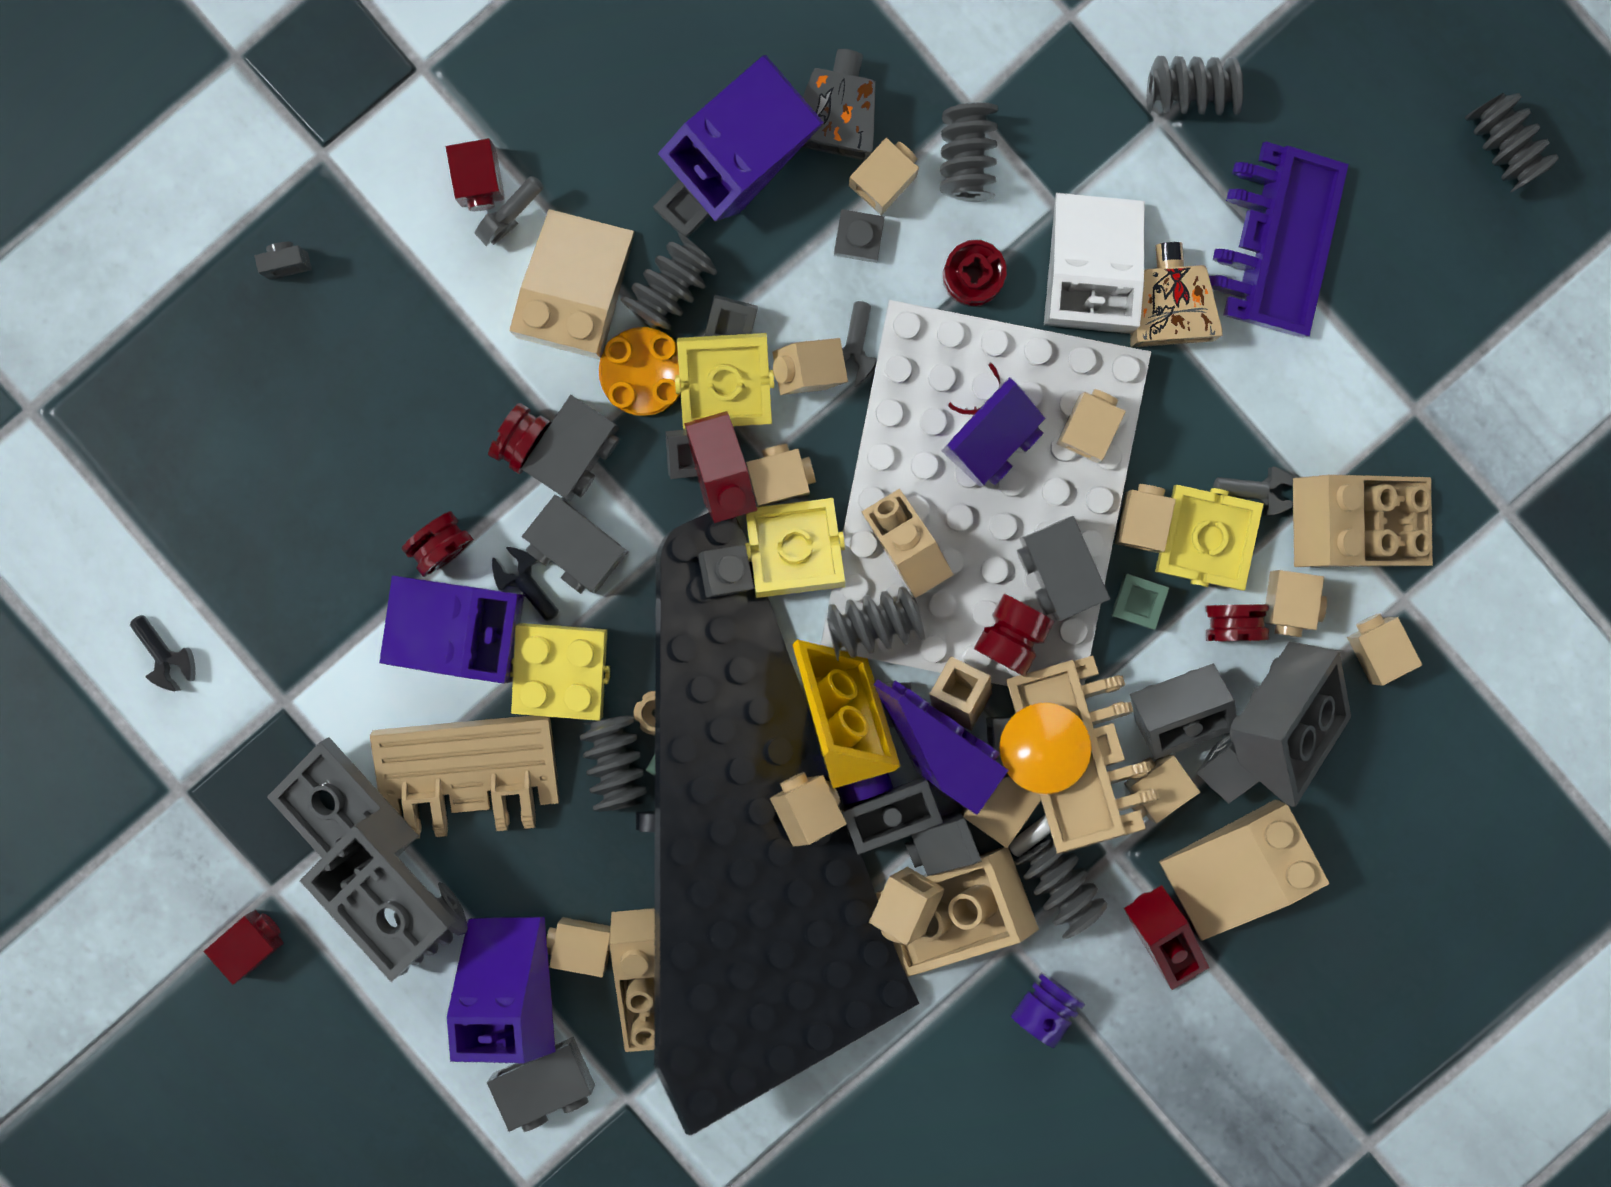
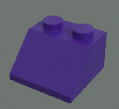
(995, 433)

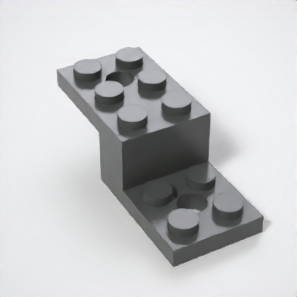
(360, 859)

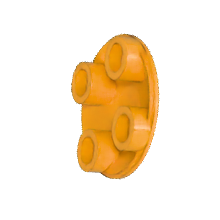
(640, 371)
(1045, 748)

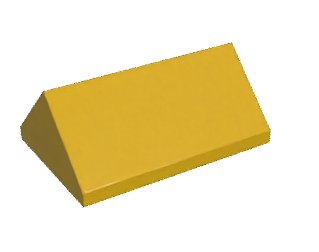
(846, 714)

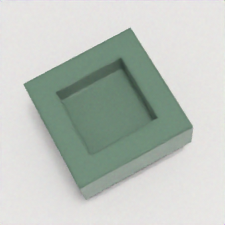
(1139, 601)

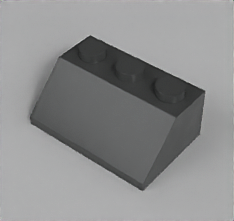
(1293, 720)

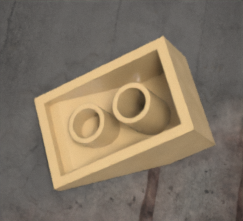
(572, 284)
(1244, 870)
(977, 914)

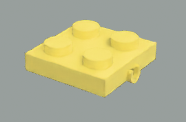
(725, 376)
(1210, 538)
(795, 548)
(559, 671)

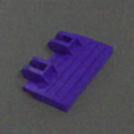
(1288, 240)

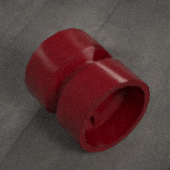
(1014, 634)

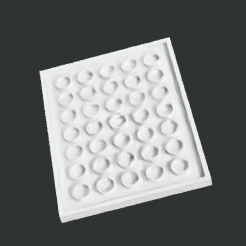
(944, 358)

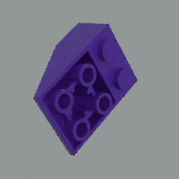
(741, 139)
(451, 629)
(942, 748)
(502, 993)

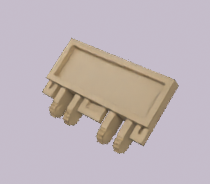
(466, 763)
(1088, 808)

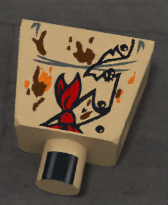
(1176, 302)

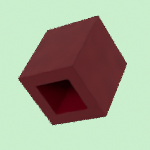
(475, 174)
(245, 946)

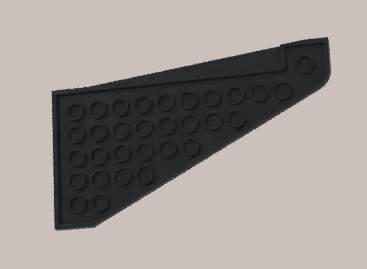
(754, 938)

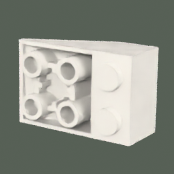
(1096, 264)

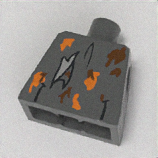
(844, 106)

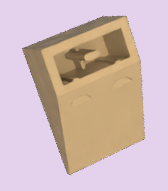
(1362, 521)
(633, 969)

